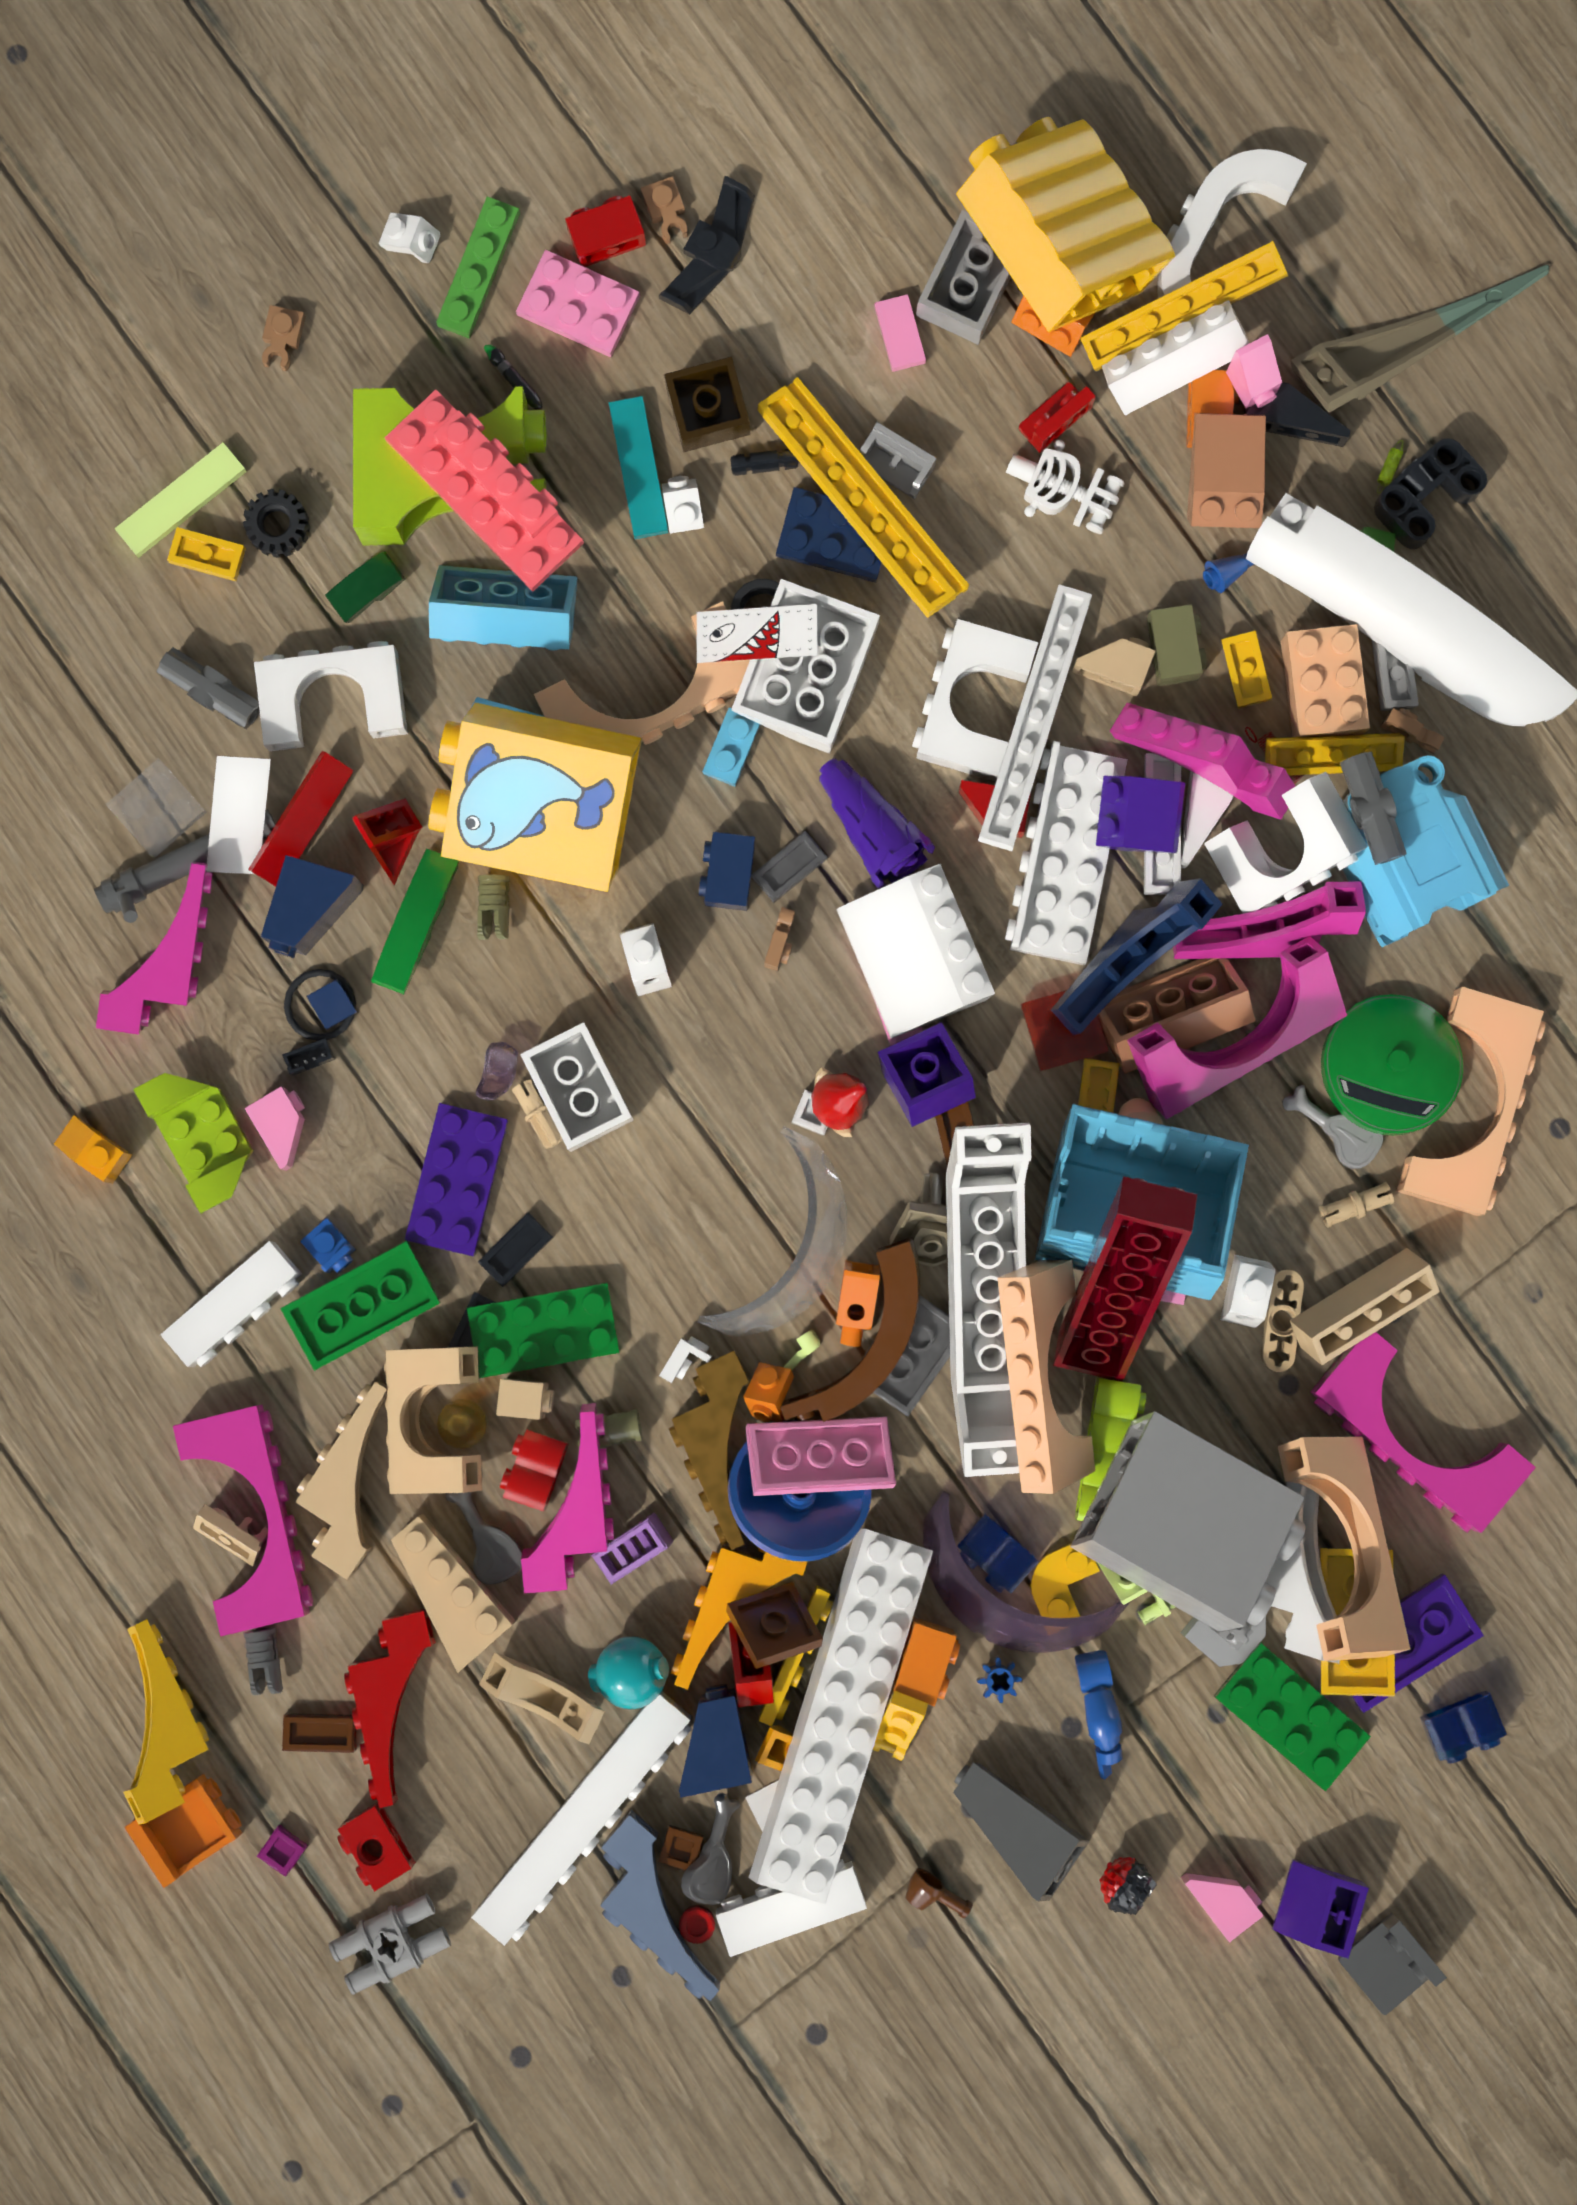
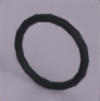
(288, 999)

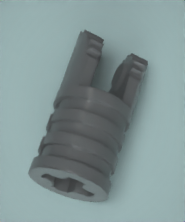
(261, 1656)

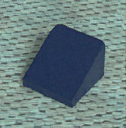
(331, 1004)

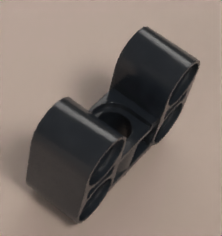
(1419, 481)

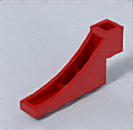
(378, 1693)

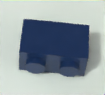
(728, 871)

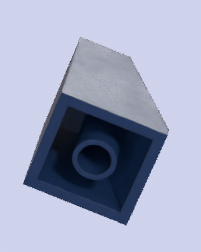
(306, 905)
(717, 1746)

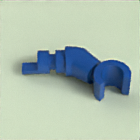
(1100, 1708)

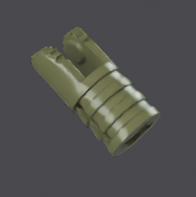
(493, 899)
(619, 1429)

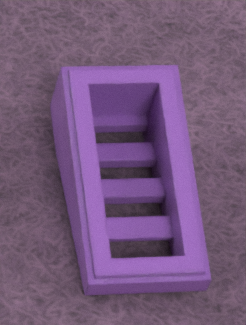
(658, 1533)

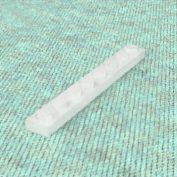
(1035, 718)

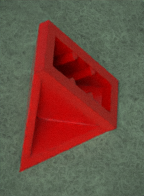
(389, 834)

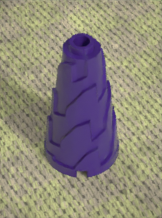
(877, 829)

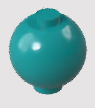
(629, 1672)

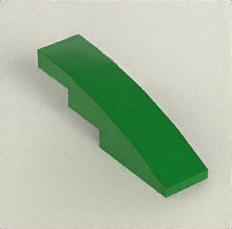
(415, 921)

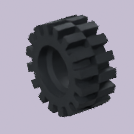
(264, 506)

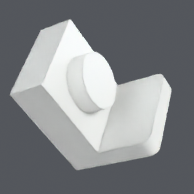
(678, 1362)

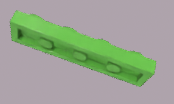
(478, 267)

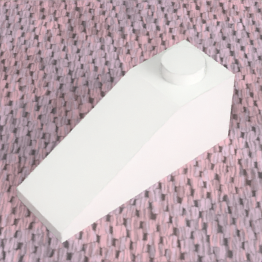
(1203, 809)

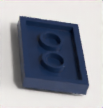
(823, 538)

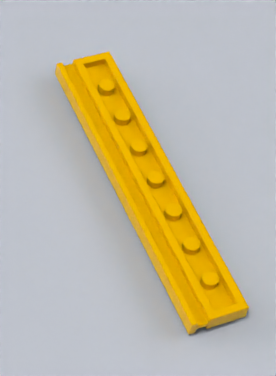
(862, 497)

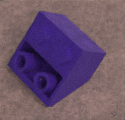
(1320, 1908)

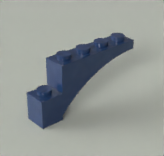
(1133, 948)

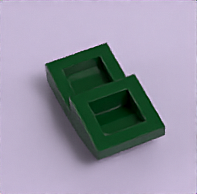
(365, 586)

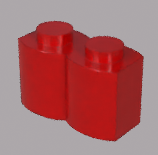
(534, 1470)

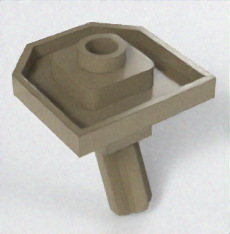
(926, 1223)

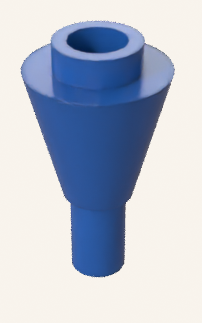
(1225, 571)

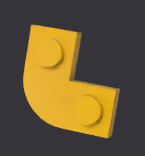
(1051, 1580)

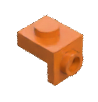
(768, 1392)

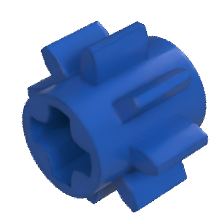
(998, 1689)

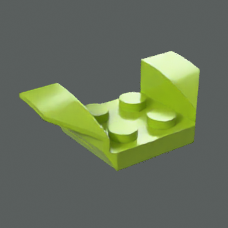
(199, 1134)

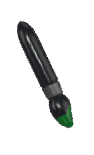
(498, 360)

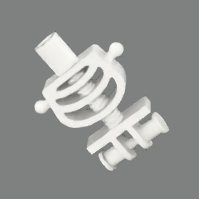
(1033, 473)

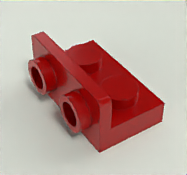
(1056, 415)

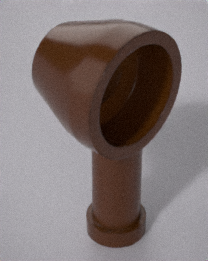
(927, 1889)

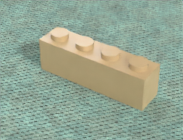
(1364, 1306)

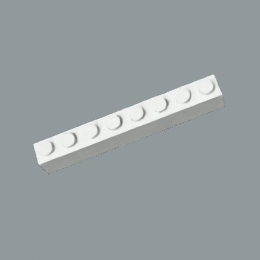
(581, 1818)

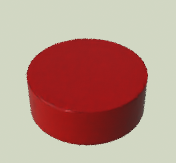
(697, 1924)

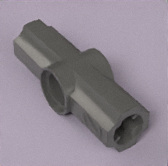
(209, 688)
(1373, 808)

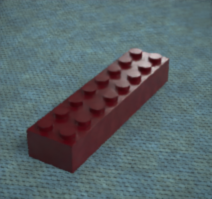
(1125, 1278)

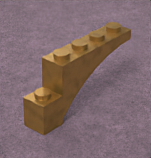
(706, 1438)

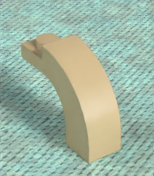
(543, 1695)

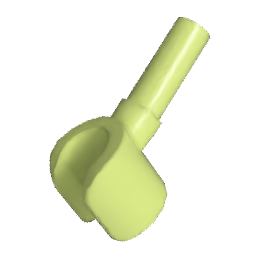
(809, 1342)

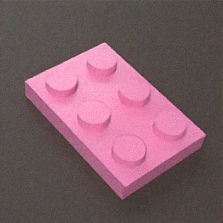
(578, 303)

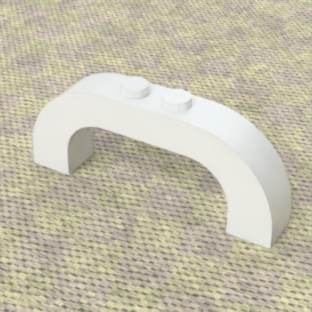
(1250, 171)

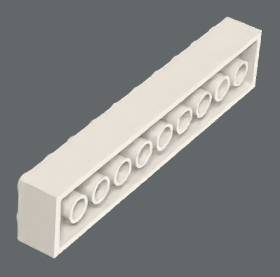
(840, 1716)

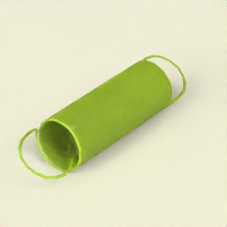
(1390, 466)

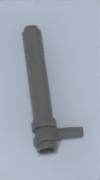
(135, 884)

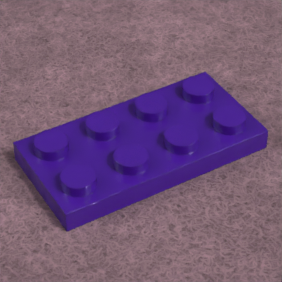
(456, 1179)
(1436, 1630)

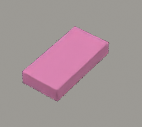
(900, 333)

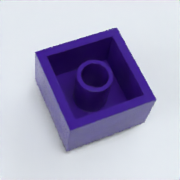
(926, 1074)

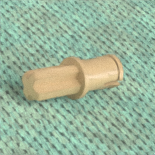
(537, 1114)

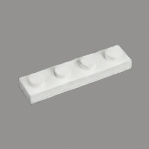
(1161, 869)

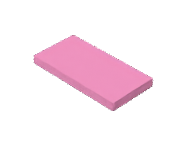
(820, 1456)

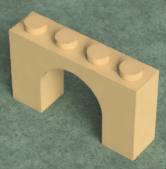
(412, 1462)

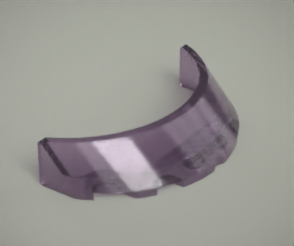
(989, 1615)

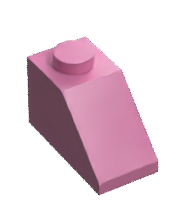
(1255, 373)
(279, 1124)
(1225, 1902)

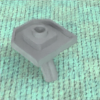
(1226, 1646)

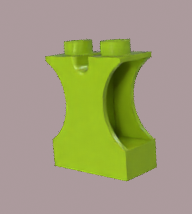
(388, 493)

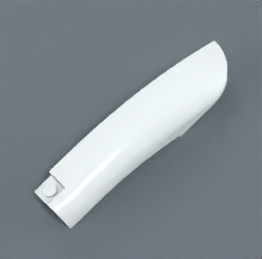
(1409, 615)

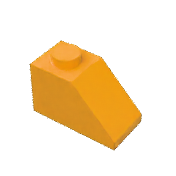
(92, 1150)

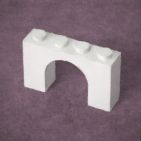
(970, 650)
(284, 681)
(1328, 838)

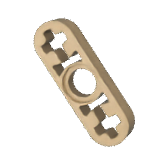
(1287, 1348)

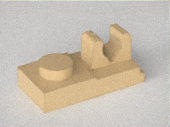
(220, 1529)

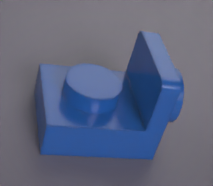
(329, 1247)

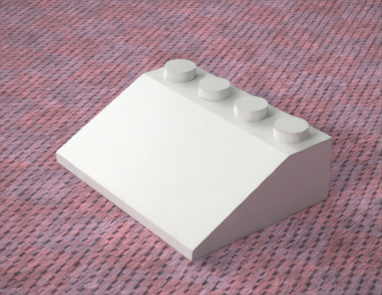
(810, 694)
(915, 951)

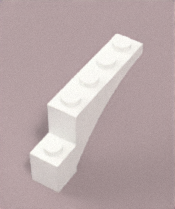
(1301, 1583)

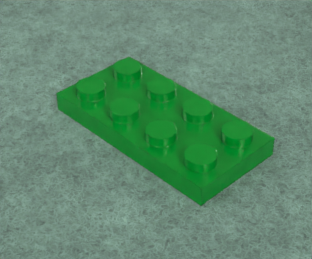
(360, 1305)
(543, 1330)
(1292, 1716)

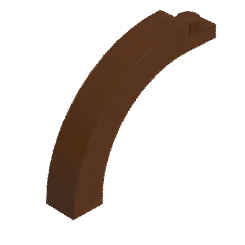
(901, 1305)

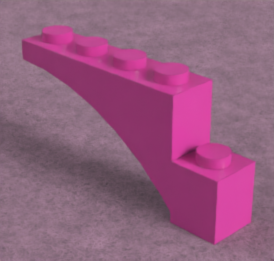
(1210, 754)
(1266, 932)
(168, 971)
(580, 1521)

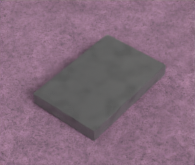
(920, 1361)

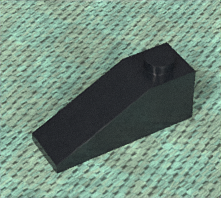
(1300, 418)

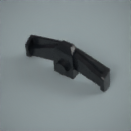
(712, 248)

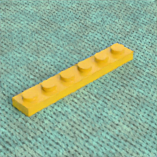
(1226, 283)

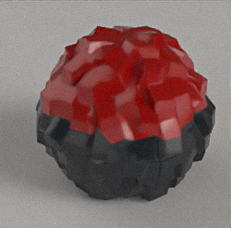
(1126, 1885)

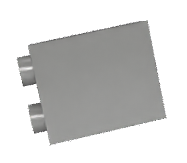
(1191, 1524)

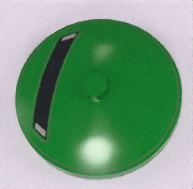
(1392, 1065)

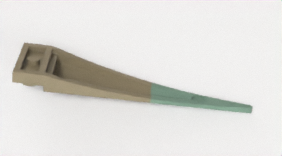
(1365, 361)

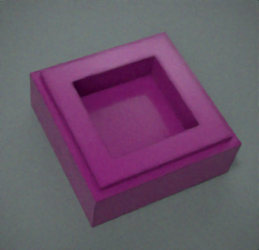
(282, 1850)

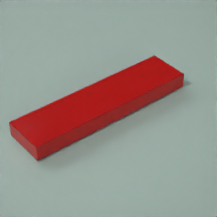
(301, 816)

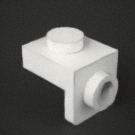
(410, 236)
(682, 504)

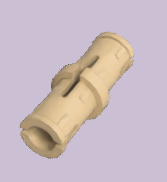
(1356, 1204)

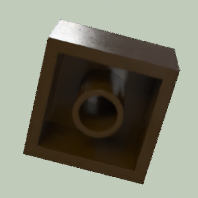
(707, 404)

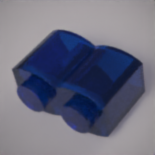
(997, 1554)
(1463, 1726)

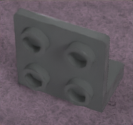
(1390, 1964)

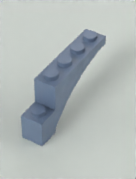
(641, 1908)

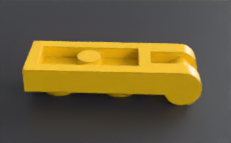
(899, 1724)

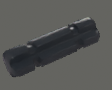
(763, 462)

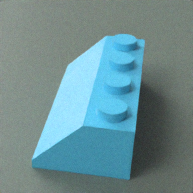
(501, 609)

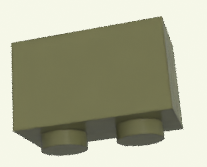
(1176, 646)

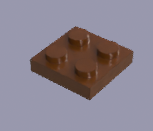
(774, 1625)

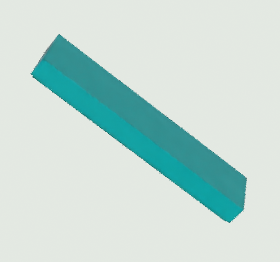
(638, 467)

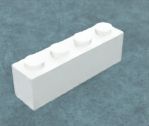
(1175, 357)
(231, 1304)
(778, 1914)

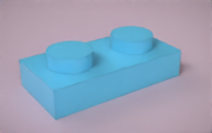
(731, 748)

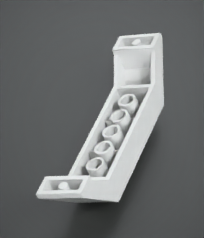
(984, 1243)

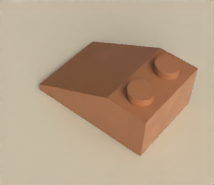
(1227, 471)

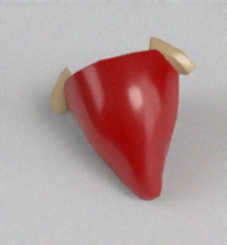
(839, 1101)

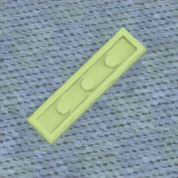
(180, 500)

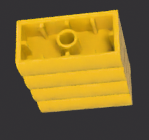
(1063, 220)

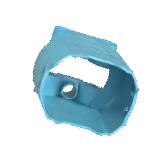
(1444, 861)

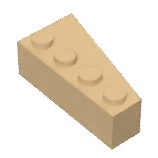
(454, 1598)

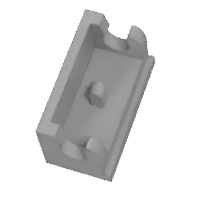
(898, 460)

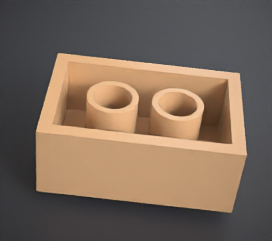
(1325, 682)

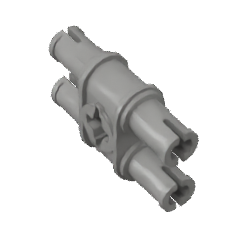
(386, 1962)

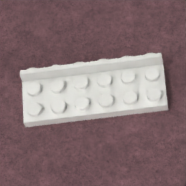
(1063, 863)

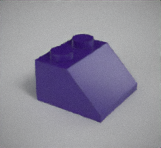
(1140, 814)

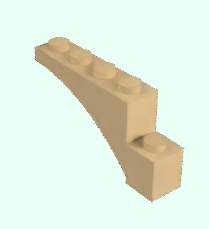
(335, 1487)

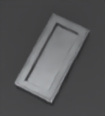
(789, 867)

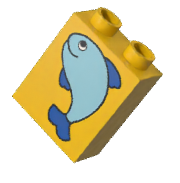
(535, 795)

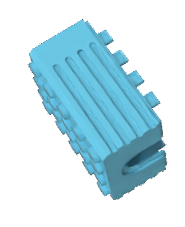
(1101, 1149)

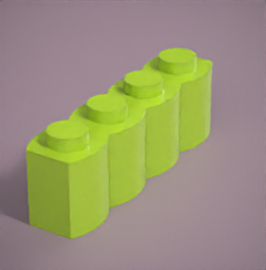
(1111, 1413)

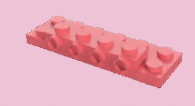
(485, 488)

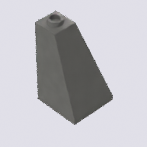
(1025, 1834)

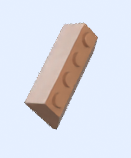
(1188, 1002)

